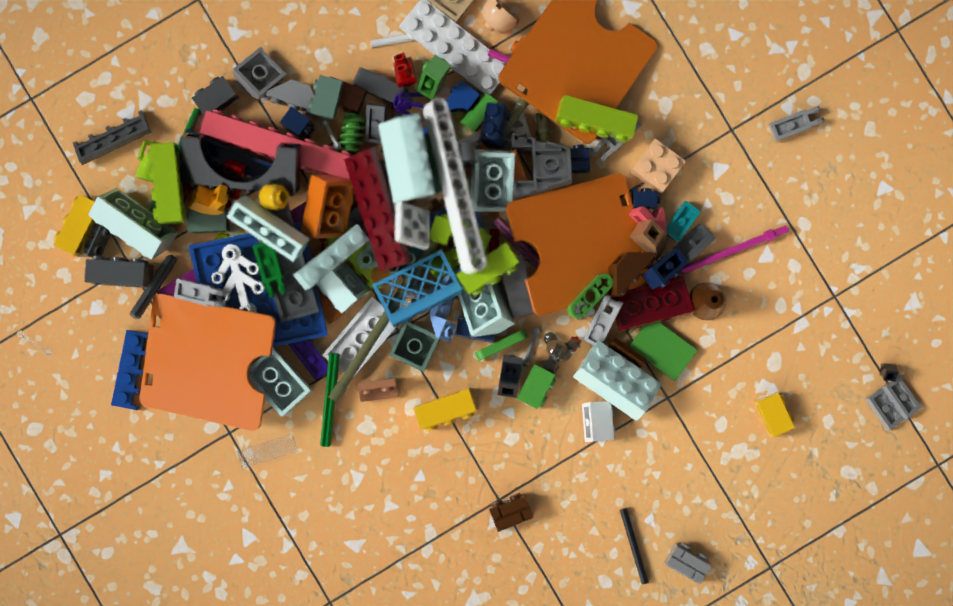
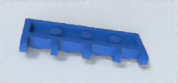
(129, 370)

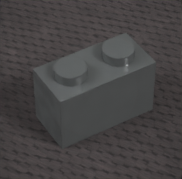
(215, 96)

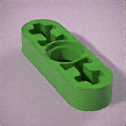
(581, 297)
(502, 344)

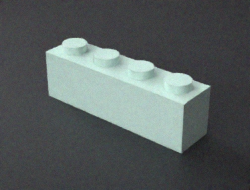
(268, 228)
(331, 257)

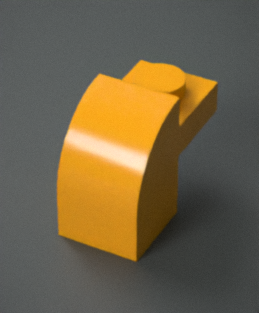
(209, 201)

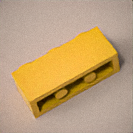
(76, 227)

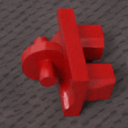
(404, 70)

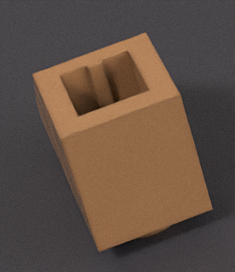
(650, 237)

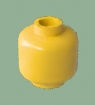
(273, 197)

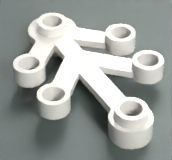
(238, 277)

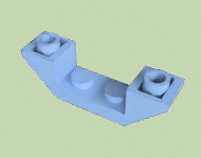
(443, 328)

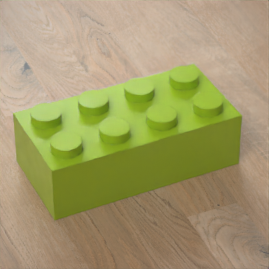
(167, 183)

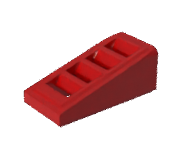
(238, 167)

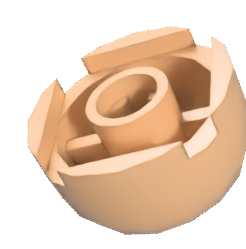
(498, 16)

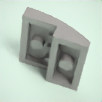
(893, 403)

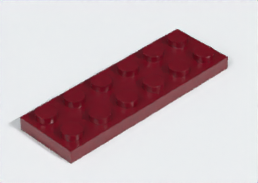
(376, 208)

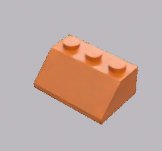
(327, 206)

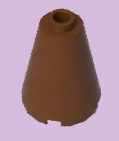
(702, 304)

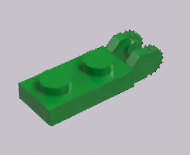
(269, 267)

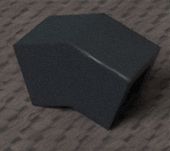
(891, 369)

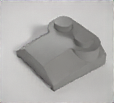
(258, 73)

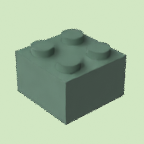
(414, 346)

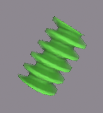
(351, 133)

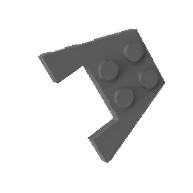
(550, 166)

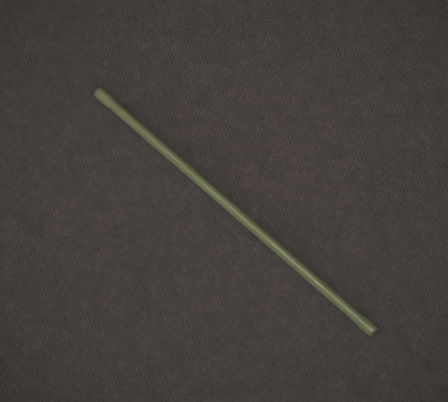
(342, 385)

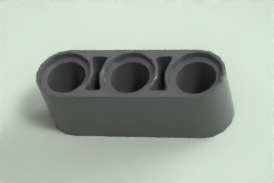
(377, 85)

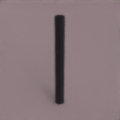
(634, 546)

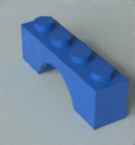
(461, 99)

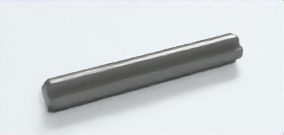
(153, 287)

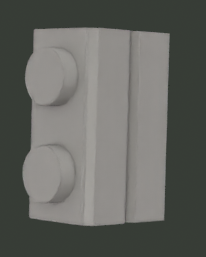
(688, 563)

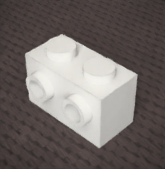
(598, 421)

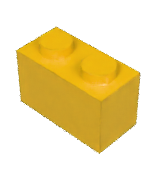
(774, 414)

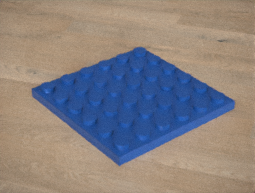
(207, 260)

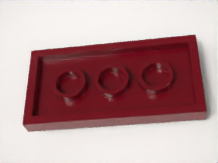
(648, 306)

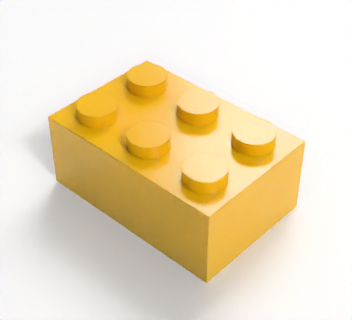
(445, 410)

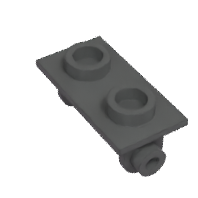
(96, 245)

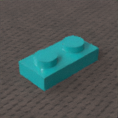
(682, 221)

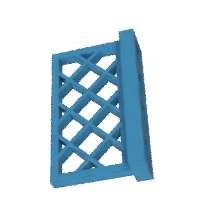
(425, 303)

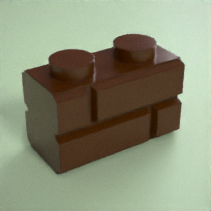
(510, 512)

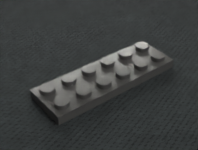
(297, 300)

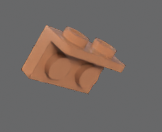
(377, 389)

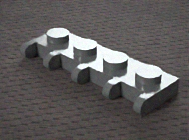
(112, 139)

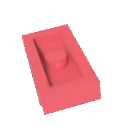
(642, 214)

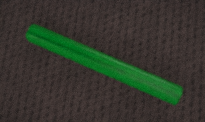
(329, 404)

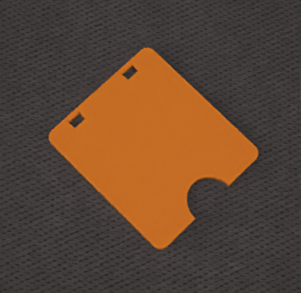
(576, 58)
(576, 237)
(204, 361)

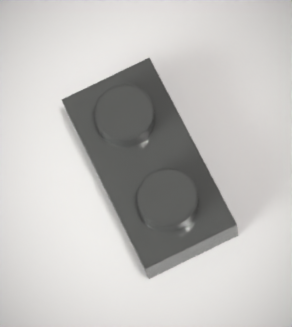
(375, 115)

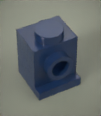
(645, 198)

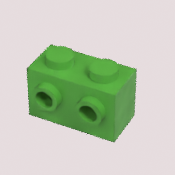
(433, 76)
(536, 386)

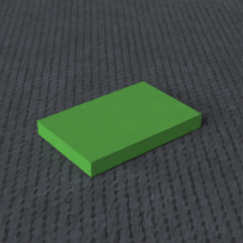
(663, 349)

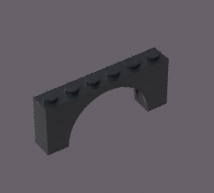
(201, 169)

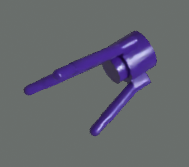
(403, 102)

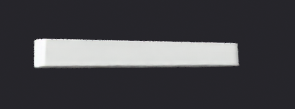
(451, 195)

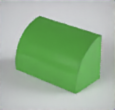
(474, 118)

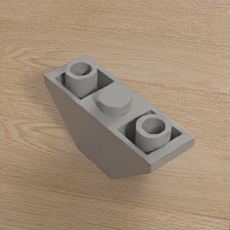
(293, 94)

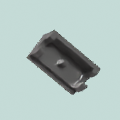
(694, 242)

